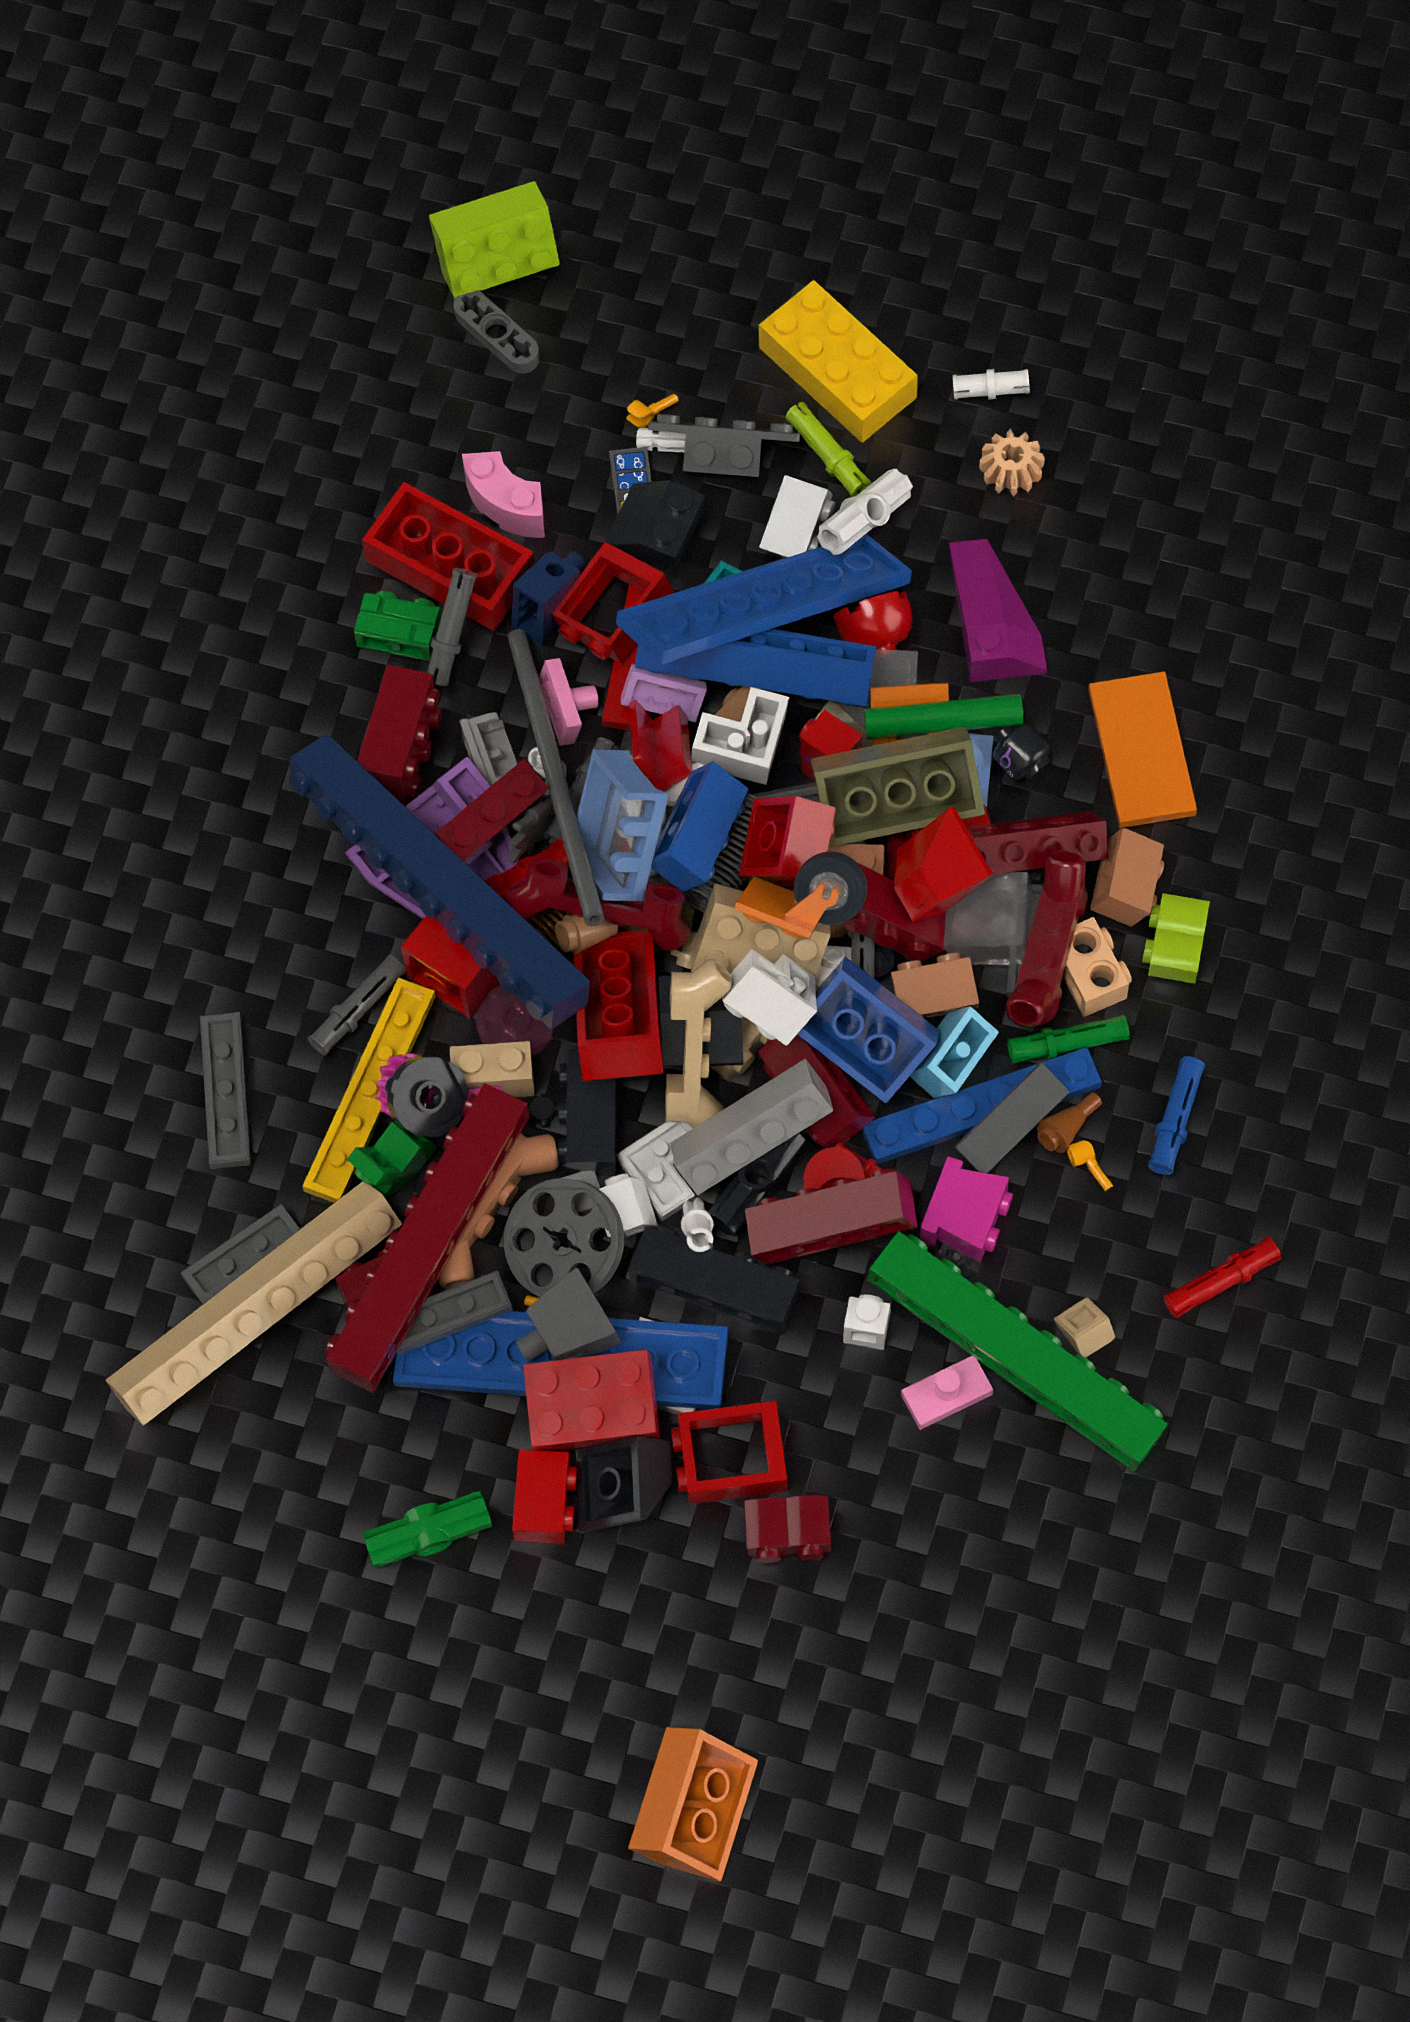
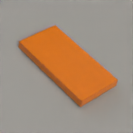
(1142, 749)

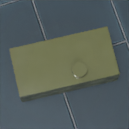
(898, 785)

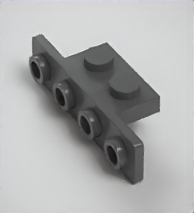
(723, 448)

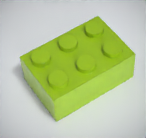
(494, 239)

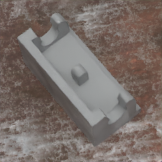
(488, 746)

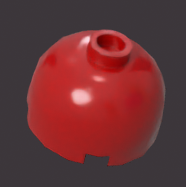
(877, 621)

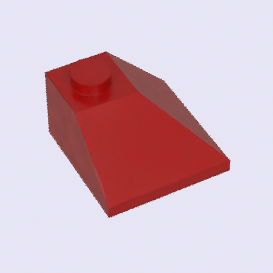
(938, 867)

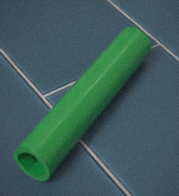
(943, 716)

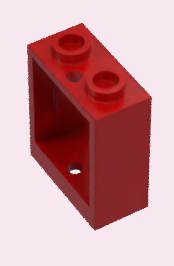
(604, 566)
(739, 1486)

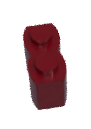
(788, 1527)

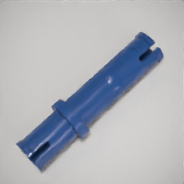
(1172, 1130)

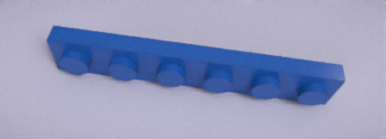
(960, 1112)

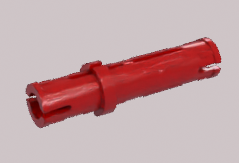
(1231, 1272)

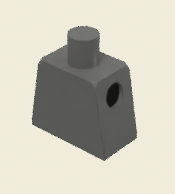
(568, 1322)

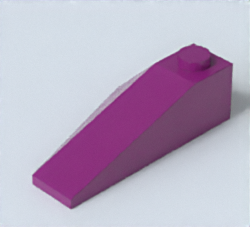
(994, 621)

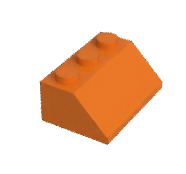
(693, 1803)

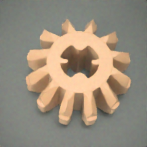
(1011, 462)

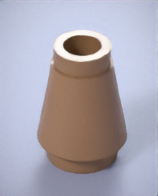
(576, 936)

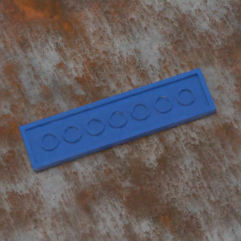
(761, 599)
(486, 1359)

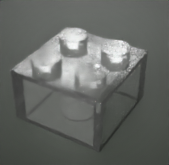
(992, 920)

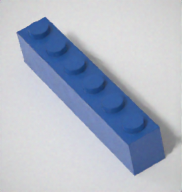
(780, 663)

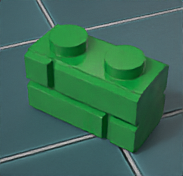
(397, 625)

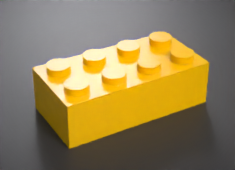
(838, 361)

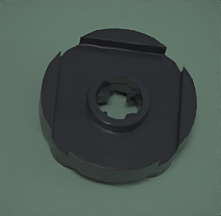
(406, 1087)

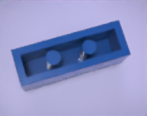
(699, 827)

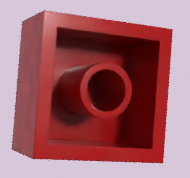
(784, 836)
(446, 968)

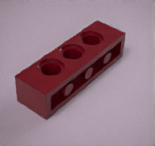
(1029, 842)

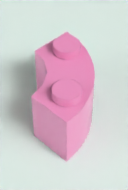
(503, 496)

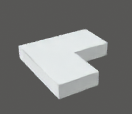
(654, 1163)

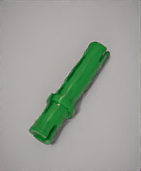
(1059, 1041)

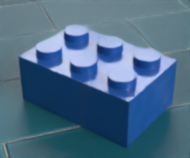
(868, 1030)

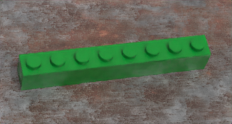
(1017, 1350)

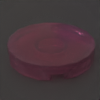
(506, 1020)

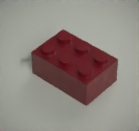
(401, 731)

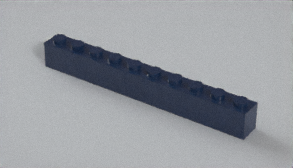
(439, 882)

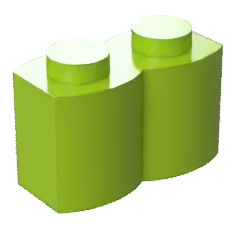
(1178, 938)

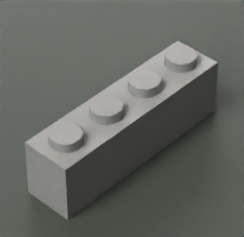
(751, 1127)

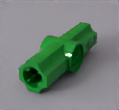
(427, 1529)

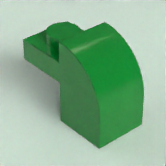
(392, 1159)

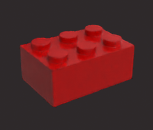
(591, 1400)

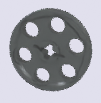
(563, 1219)

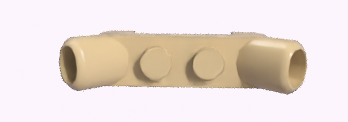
(689, 999)

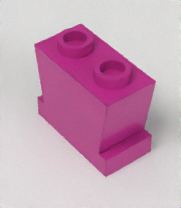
(966, 1210)

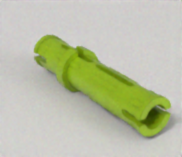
(838, 461)

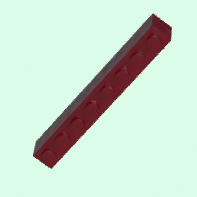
(427, 1237)

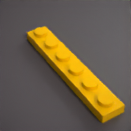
(359, 1110)

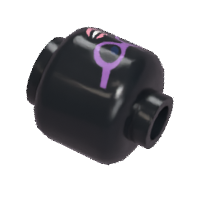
(1021, 751)

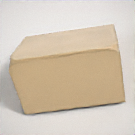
(1085, 1327)

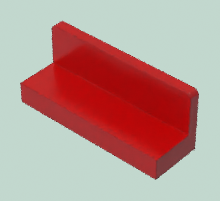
(661, 745)

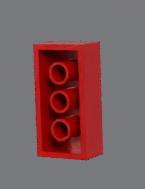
(426, 539)
(622, 1018)

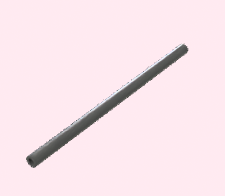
(556, 778)

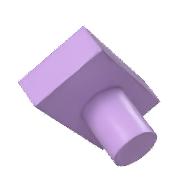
(663, 691)

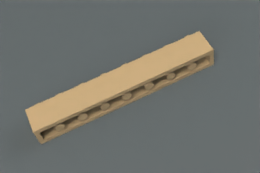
(253, 1302)

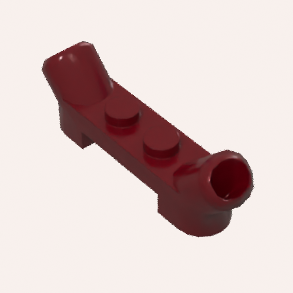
(549, 887)
(1049, 942)

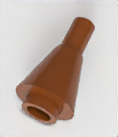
(1060, 1129)

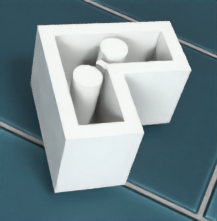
(746, 746)
(772, 996)

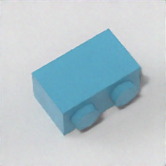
(960, 1045)

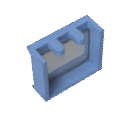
(620, 824)

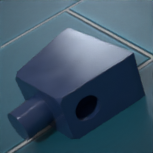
(541, 591)

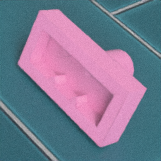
(565, 702)
(947, 1392)

